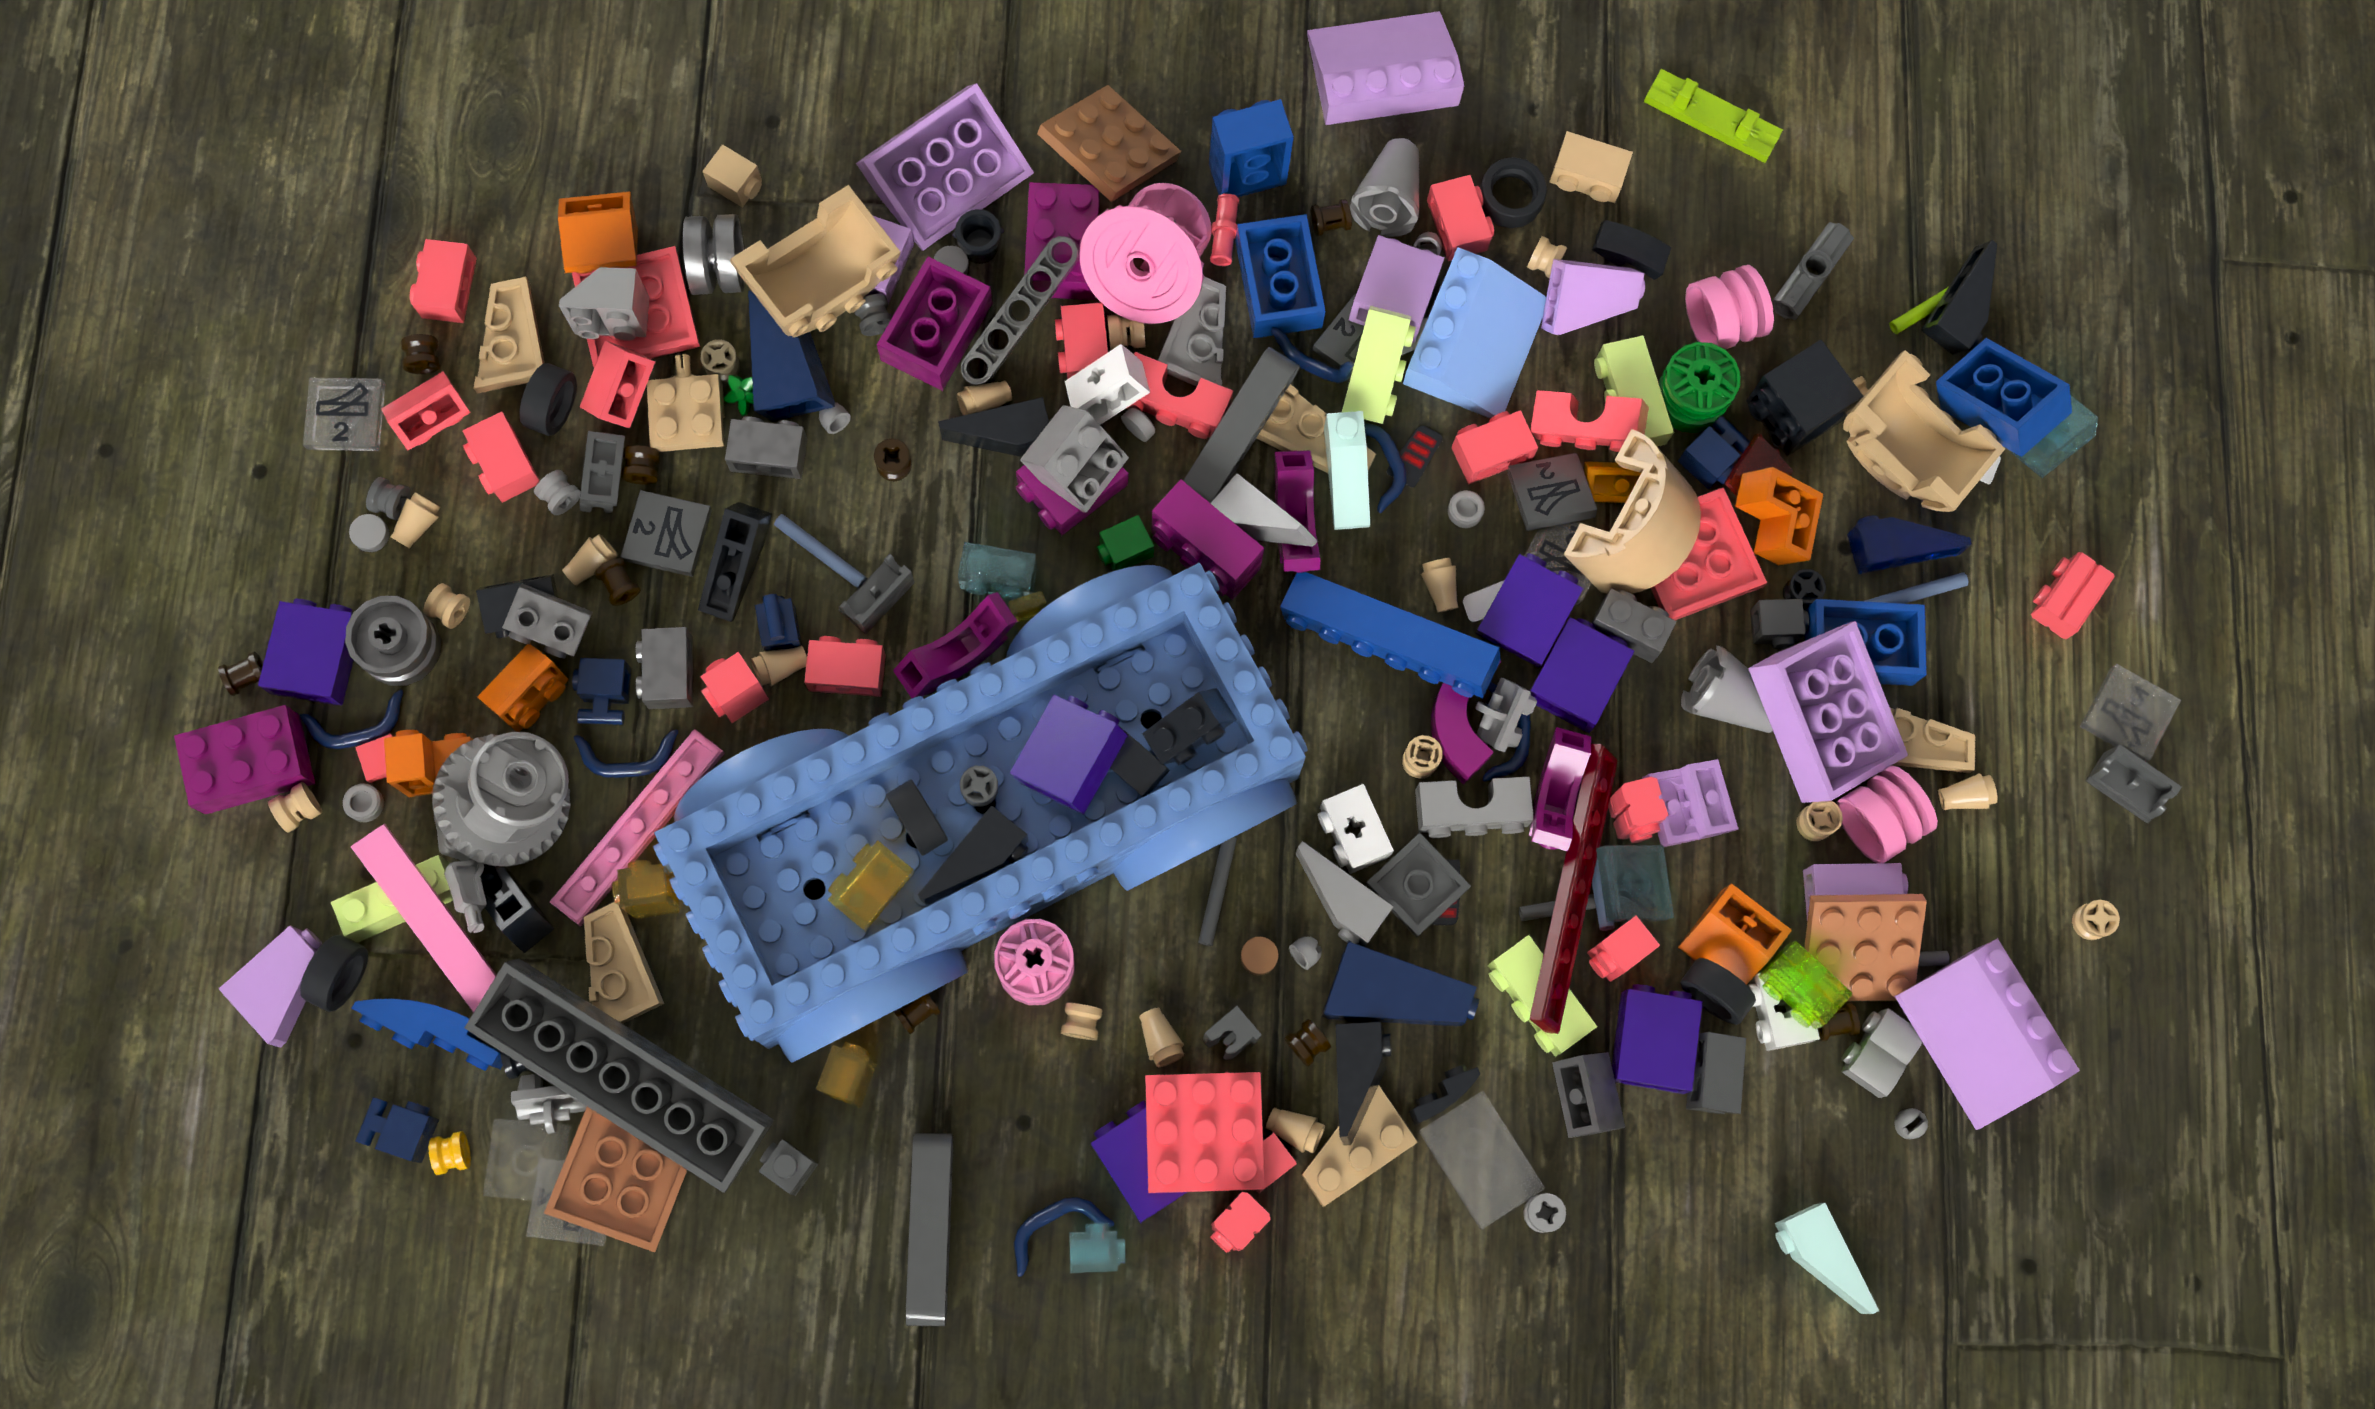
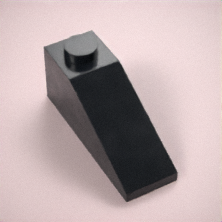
(1965, 304)
(1001, 429)
(734, 559)
(985, 850)
(513, 908)
(1360, 1068)

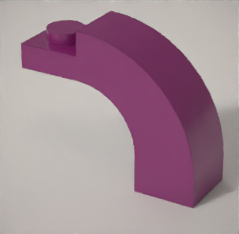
(1296, 496)
(958, 650)
(1461, 748)
(1559, 789)

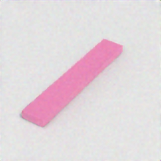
(636, 827)
(425, 914)

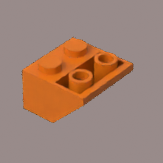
(598, 232)
(524, 688)
(1735, 934)

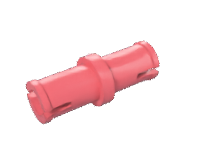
(1224, 229)

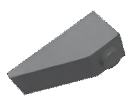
(1260, 515)
(1347, 902)

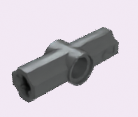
(1802, 284)

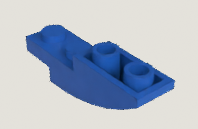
(420, 1022)

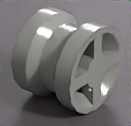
(557, 492)
(1537, 1214)

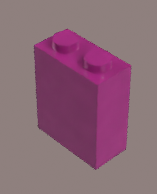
(1056, 510)

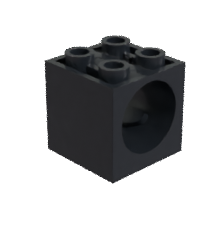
(1803, 398)

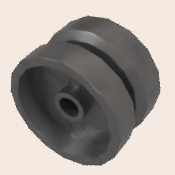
(710, 253)
(393, 640)

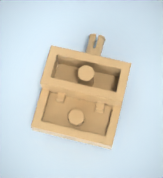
(685, 410)

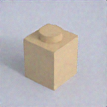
(733, 176)

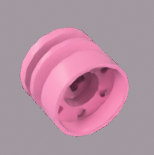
(1730, 307)
(1887, 814)
(1040, 983)

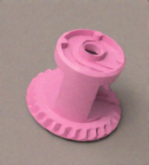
(1168, 250)

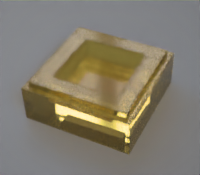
(1027, 606)

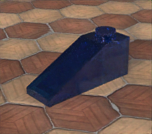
(1897, 542)

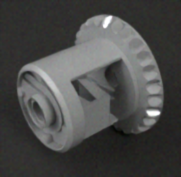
(502, 798)

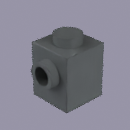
(1779, 622)
(787, 1166)

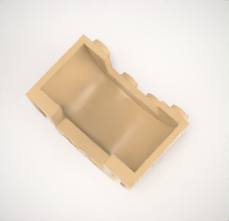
(820, 266)
(1914, 443)
(1651, 530)

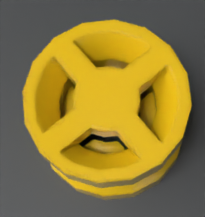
(449, 1153)

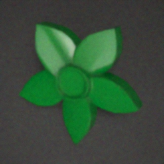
(741, 392)

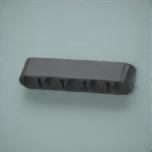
(1006, 321)
(1241, 424)
(929, 1229)

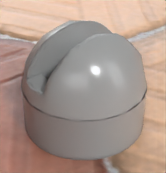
(1429, 237)
(834, 418)
(1306, 951)
(1907, 1116)

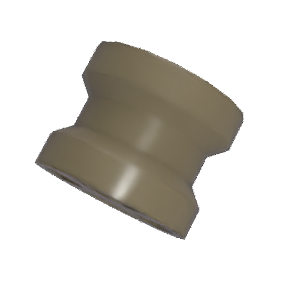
(720, 352)

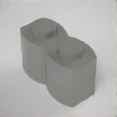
(1882, 1052)

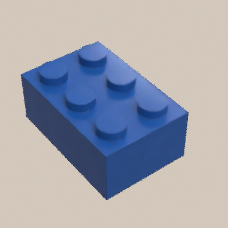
(1250, 148)
(1280, 275)
(2004, 396)
(1890, 632)

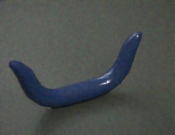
(1310, 364)
(1395, 462)
(357, 737)
(1521, 752)
(630, 769)
(1048, 1215)

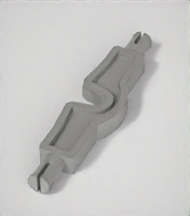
(464, 884)

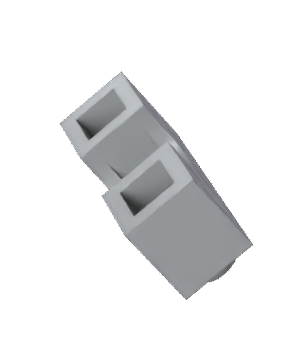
(1442, 810)

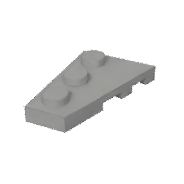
(1196, 338)

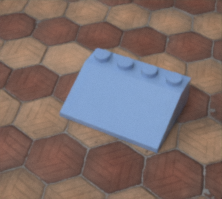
(1476, 336)

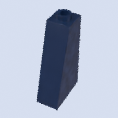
(784, 369)
(1395, 991)

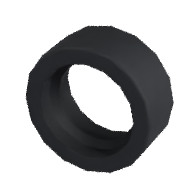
(1522, 170)
(548, 399)
(916, 817)
(334, 973)
(1719, 989)

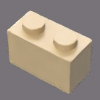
(1590, 167)

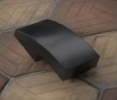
(1628, 245)
(1138, 767)
(1452, 1088)

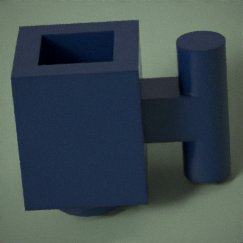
(1712, 455)
(777, 623)
(602, 684)
(403, 1132)

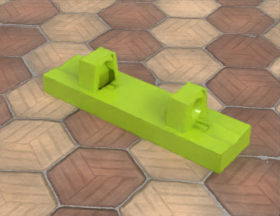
(1713, 115)

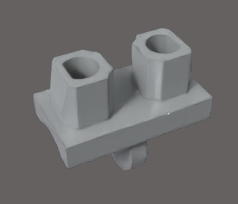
(1503, 713)
(543, 1103)

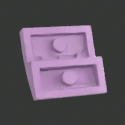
(1695, 803)

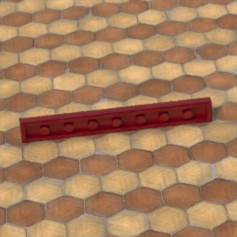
(1573, 891)

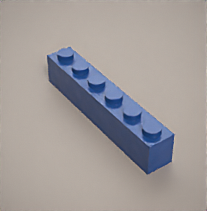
(1390, 634)

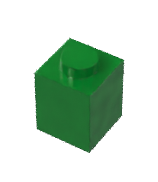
(1125, 544)

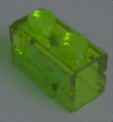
(1804, 986)

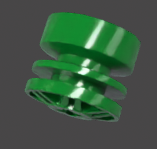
(1696, 405)

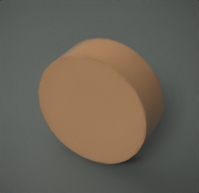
(1259, 955)

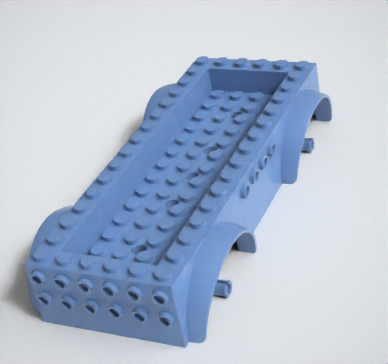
(815, 797)

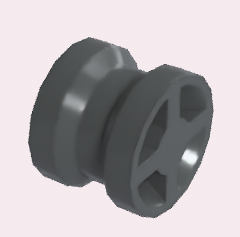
(874, 315)
(387, 497)
(975, 780)

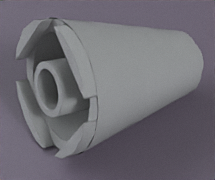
(1390, 191)
(1725, 692)

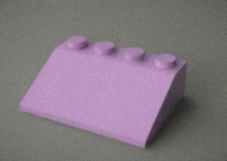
(1385, 67)
(945, 166)
(1828, 713)
(1987, 1034)

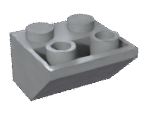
(608, 305)
(1074, 457)

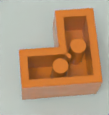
(1786, 514)
(415, 760)

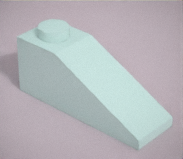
(1347, 469)
(1821, 1250)

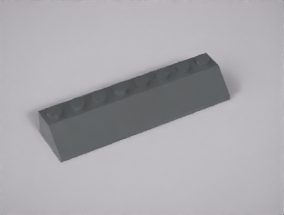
(619, 1074)

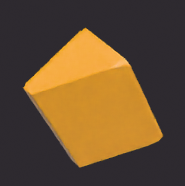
(1610, 481)

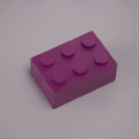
(1057, 212)
(935, 323)
(1207, 537)
(244, 759)

